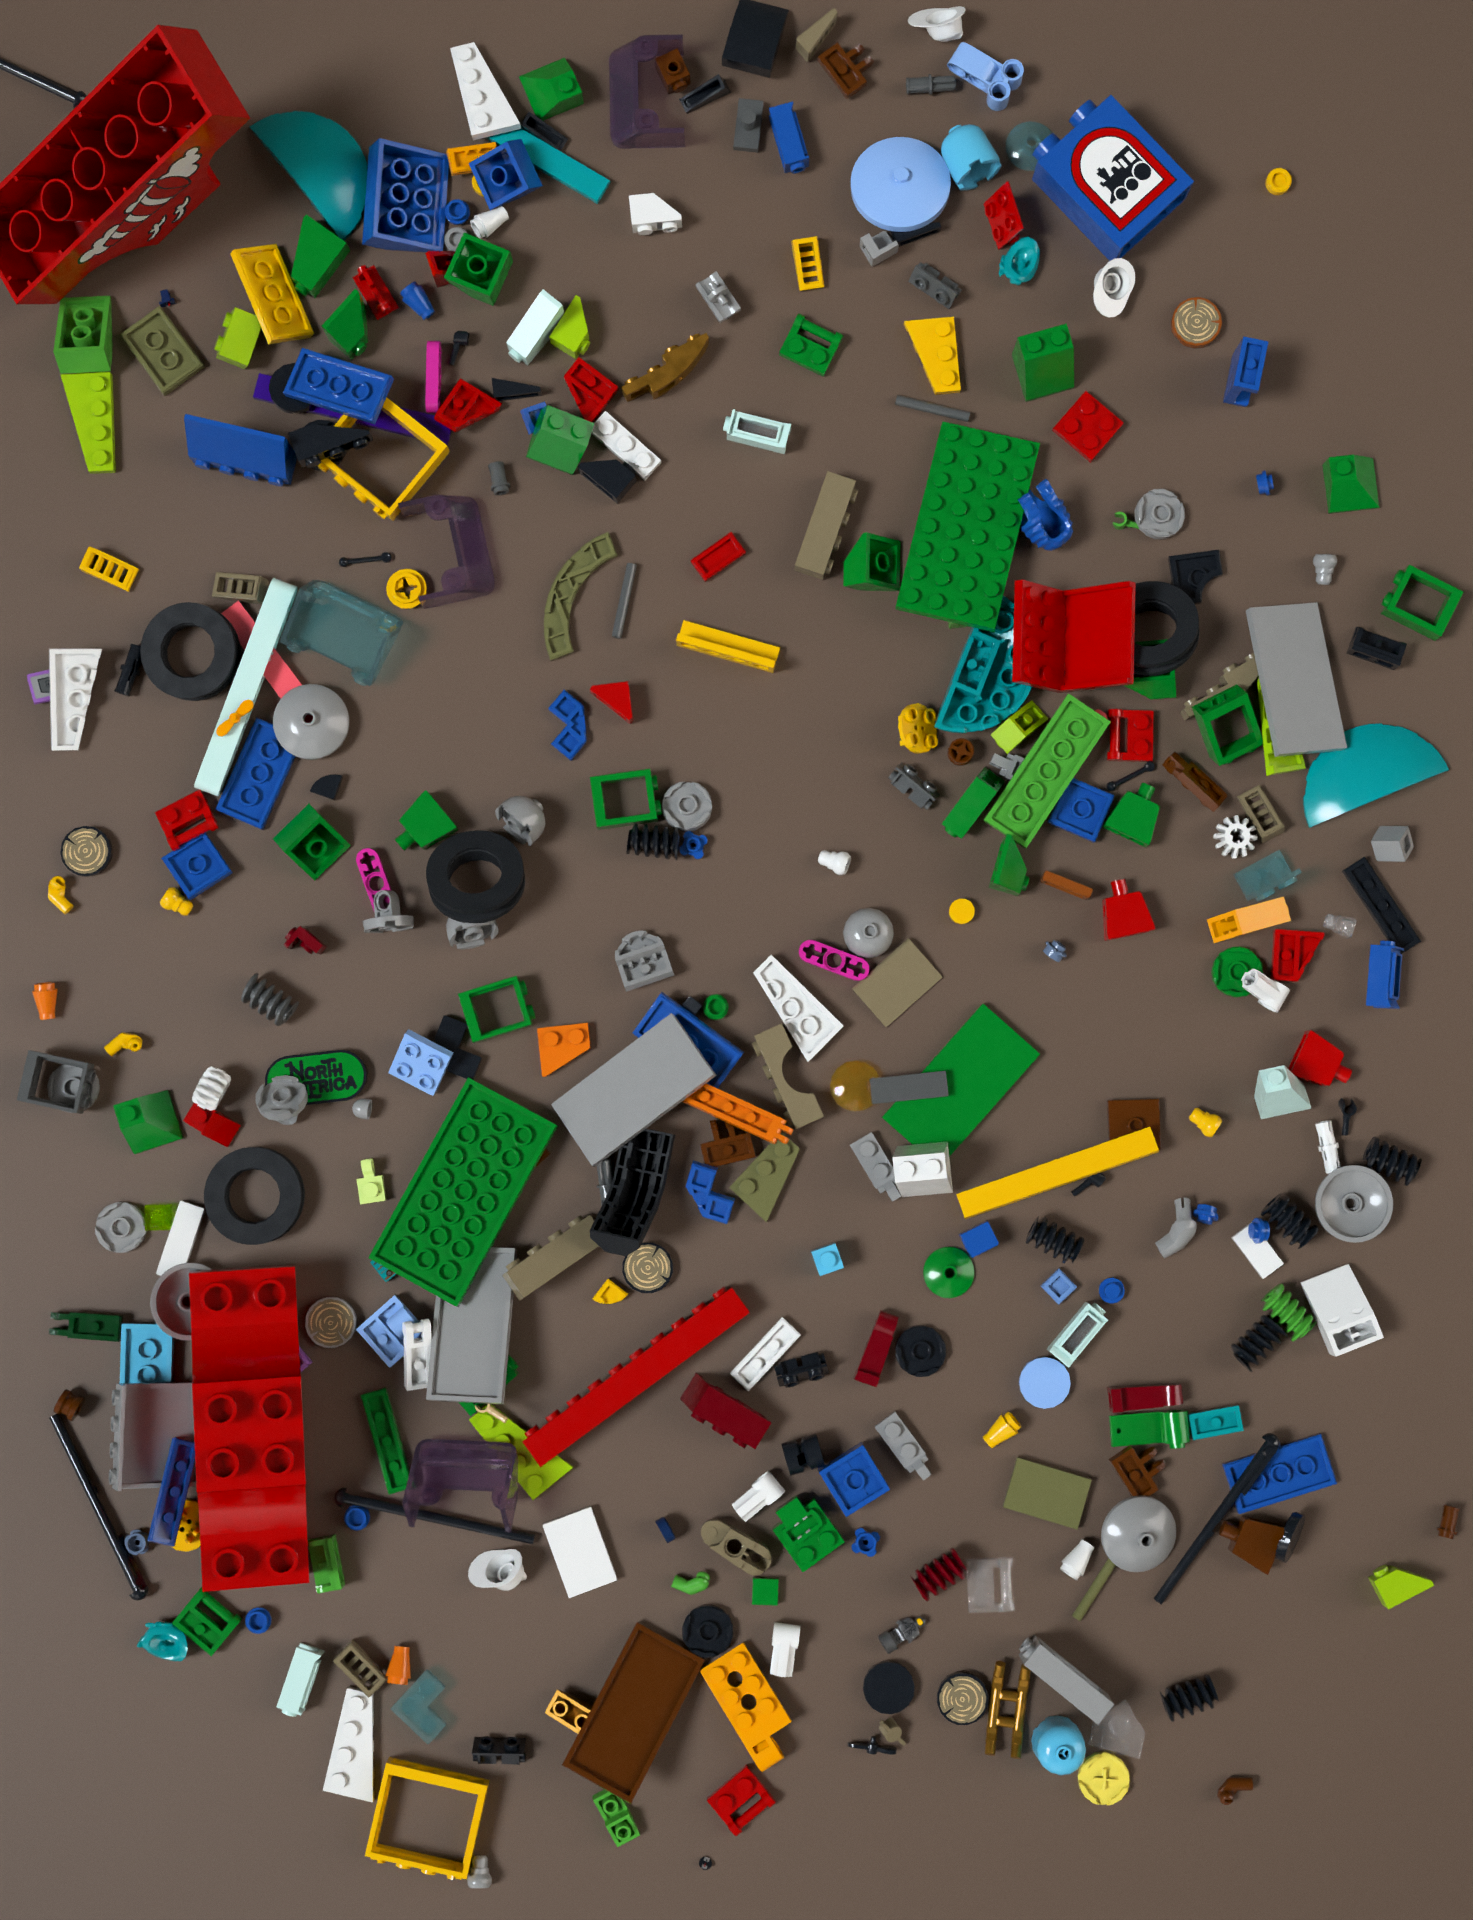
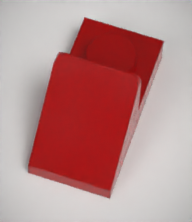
(212, 1124)

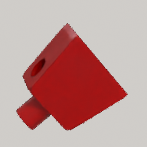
(1125, 913)
(1318, 1061)

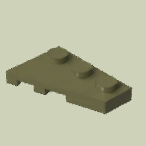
(765, 1177)

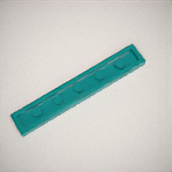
(558, 165)

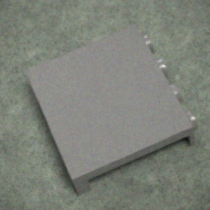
(143, 1431)

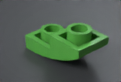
(616, 1817)

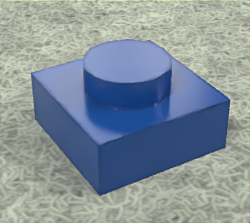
(531, 415)

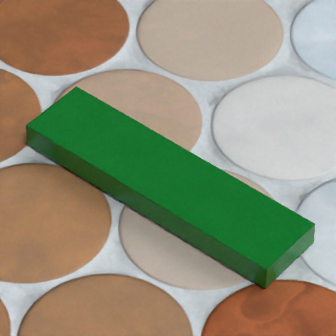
(386, 1439)

